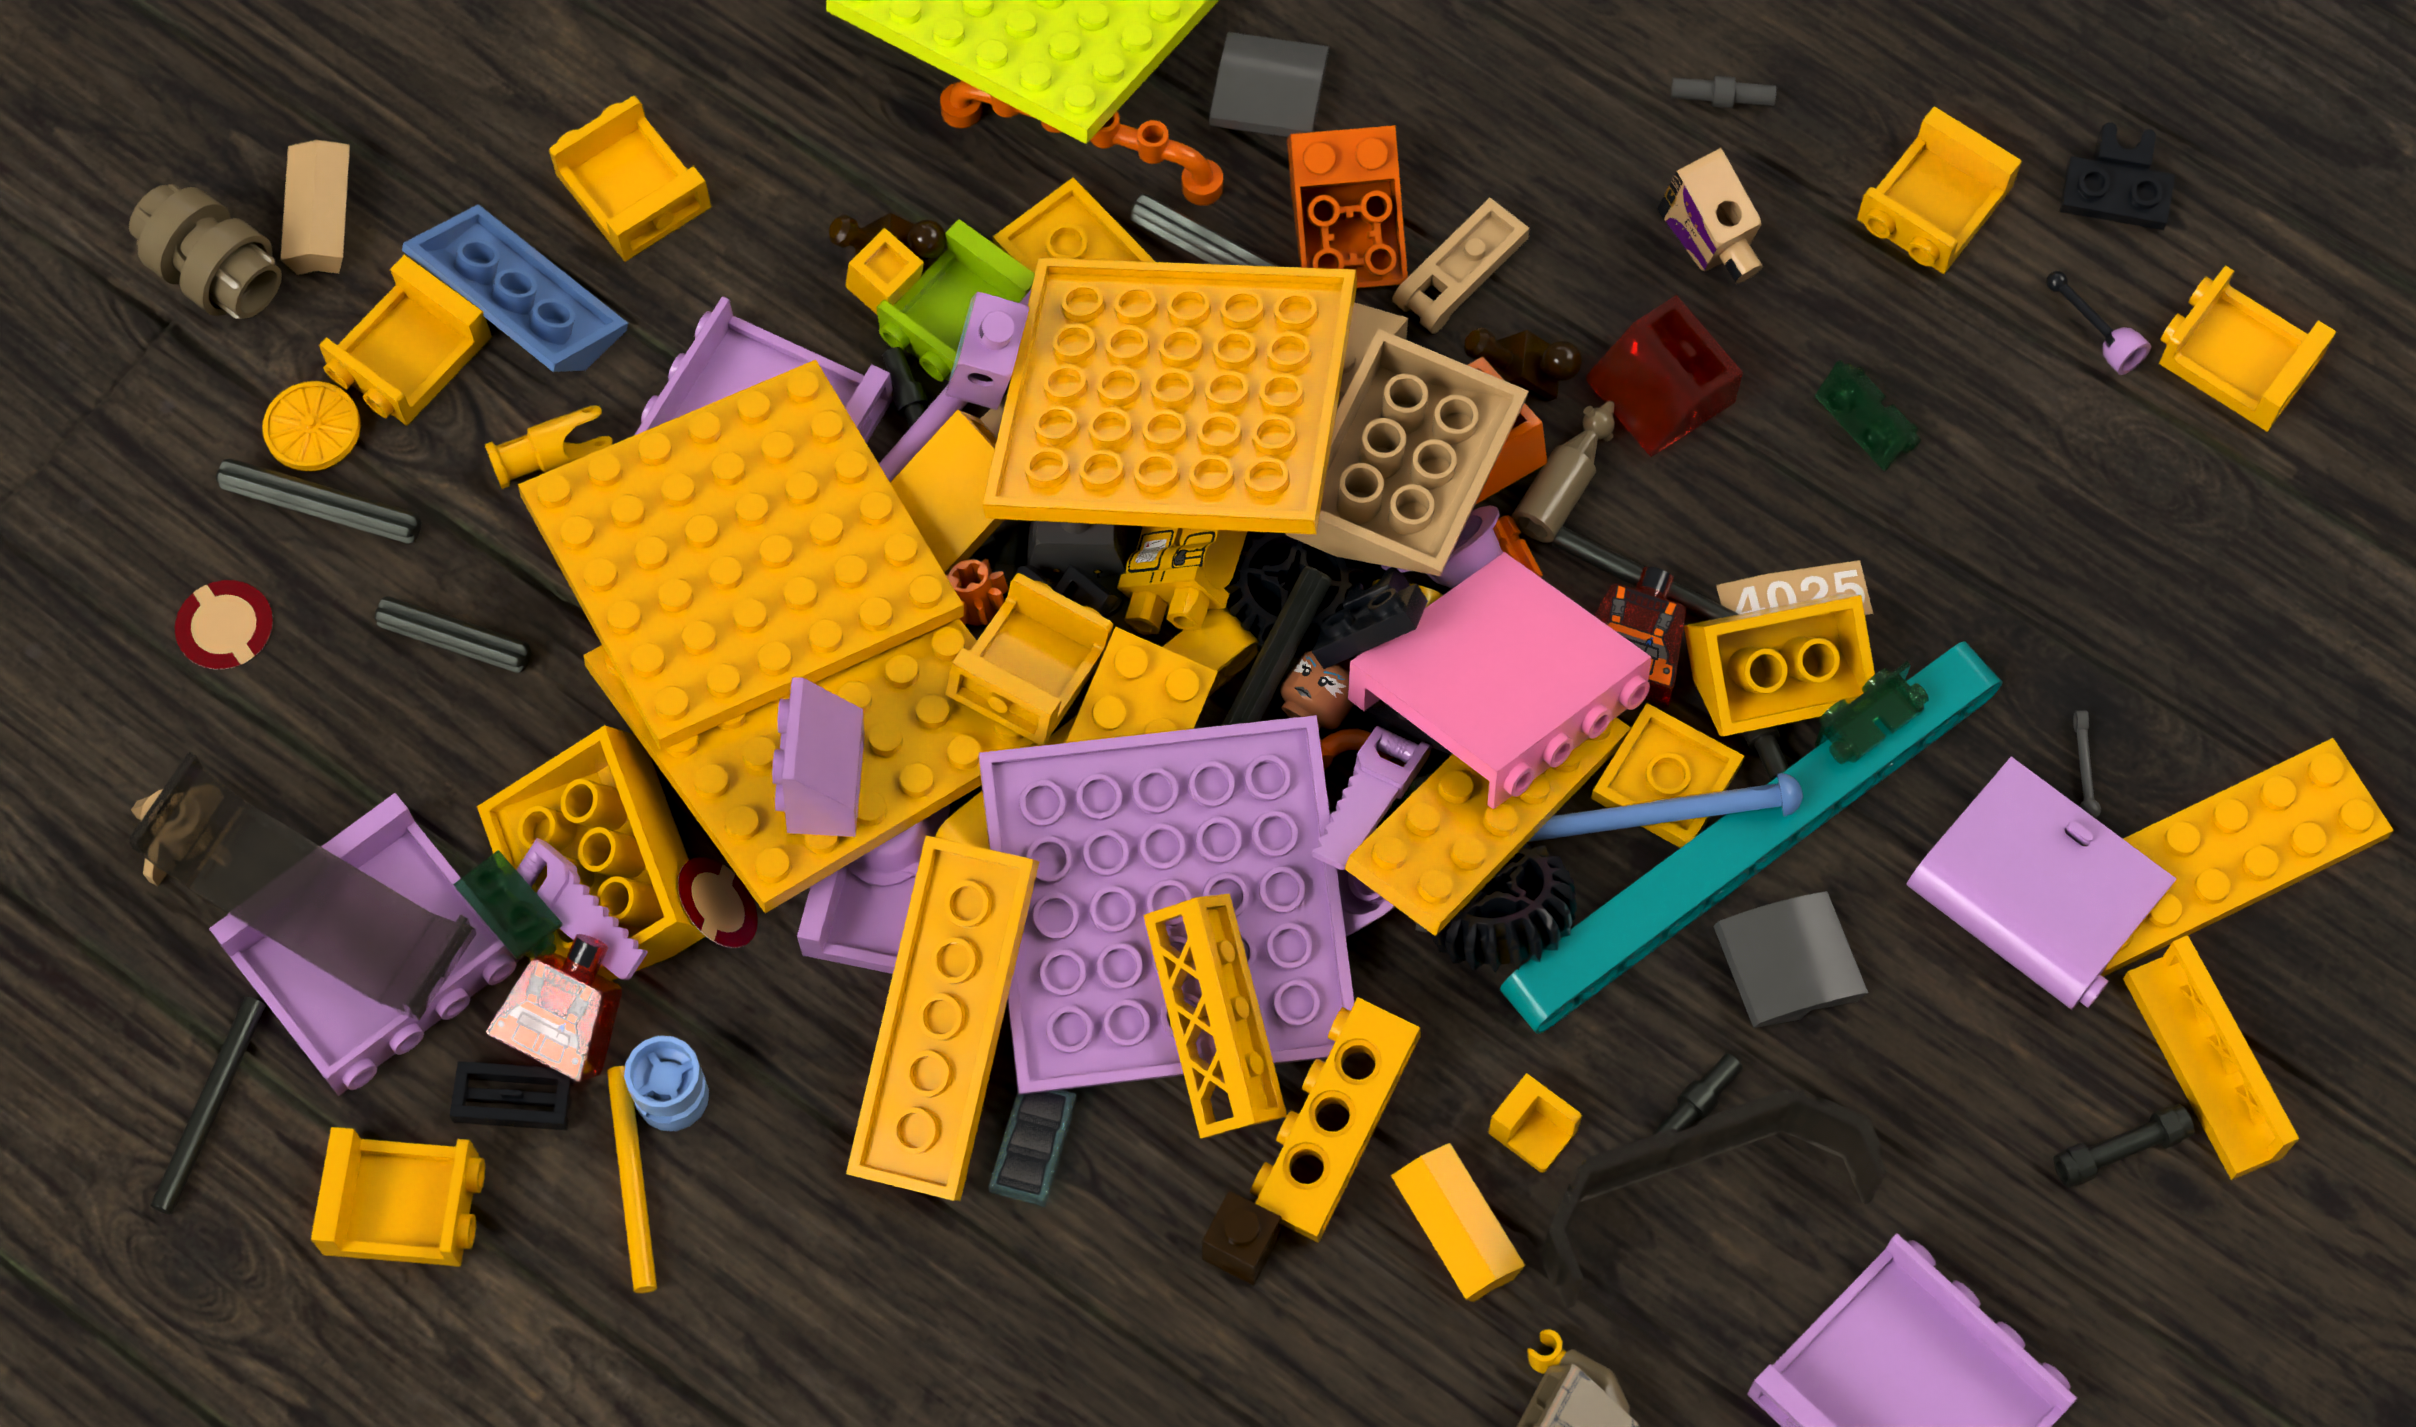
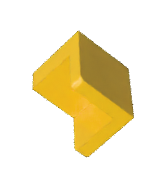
(883, 271)
(1535, 1123)

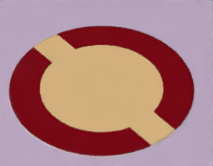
(223, 624)
(717, 902)

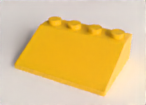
(614, 824)

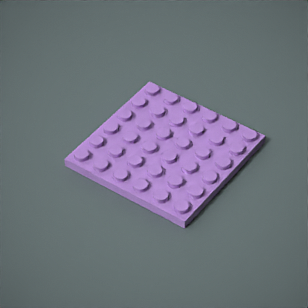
(1145, 828)

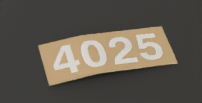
(1794, 587)

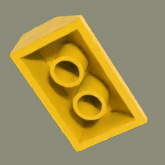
(1780, 662)

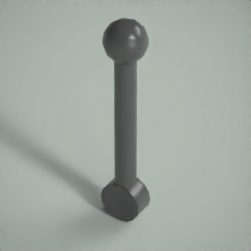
(2081, 726)

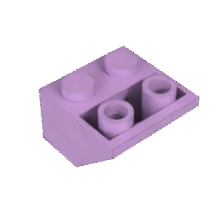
(818, 761)

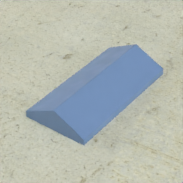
(518, 289)

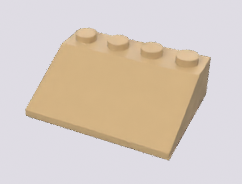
(1410, 456)

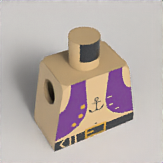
(1713, 216)

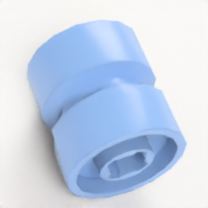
(666, 1083)

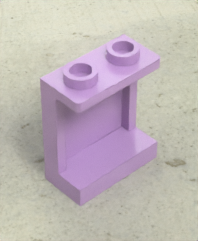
(855, 920)

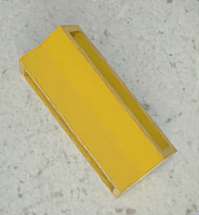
(1458, 1222)

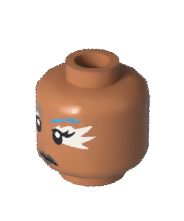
(1317, 691)

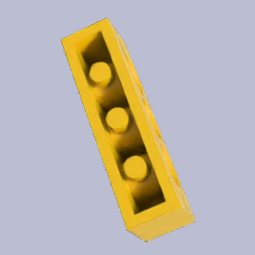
(1390, 1044)

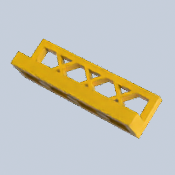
(1225, 1011)
(2211, 1060)

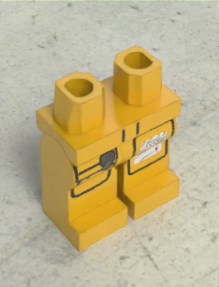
(1179, 576)

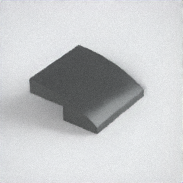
(1268, 85)
(1790, 959)

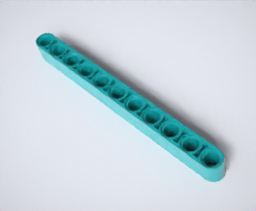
(1736, 851)

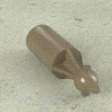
(1564, 477)

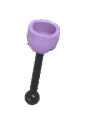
(2122, 347)

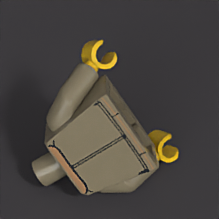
(1574, 1391)

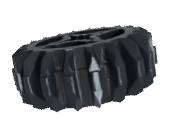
(1272, 583)
(1503, 919)

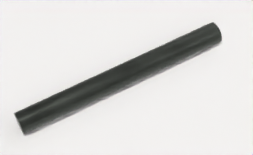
(1630, 572)
(208, 1106)

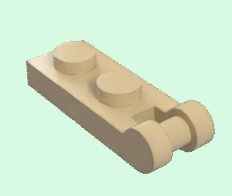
(1461, 264)

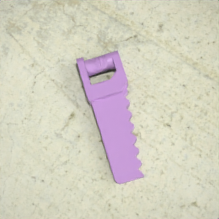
(1370, 793)
(578, 909)

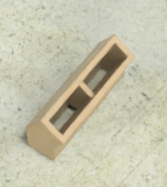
(315, 206)

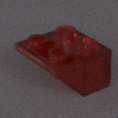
(1666, 376)

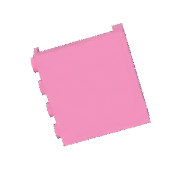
(1505, 675)

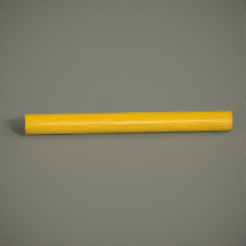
(632, 1182)

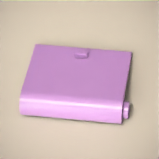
(2041, 883)

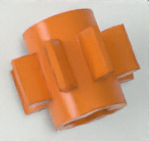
(978, 590)

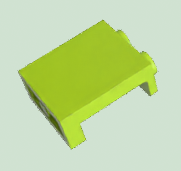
(934, 310)

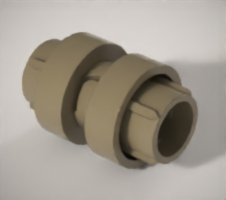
(196, 244)

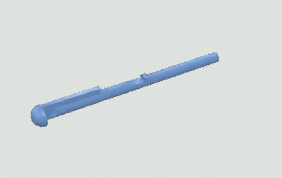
(1784, 793)

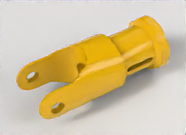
(544, 447)

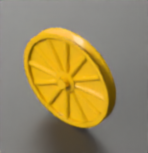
(311, 426)

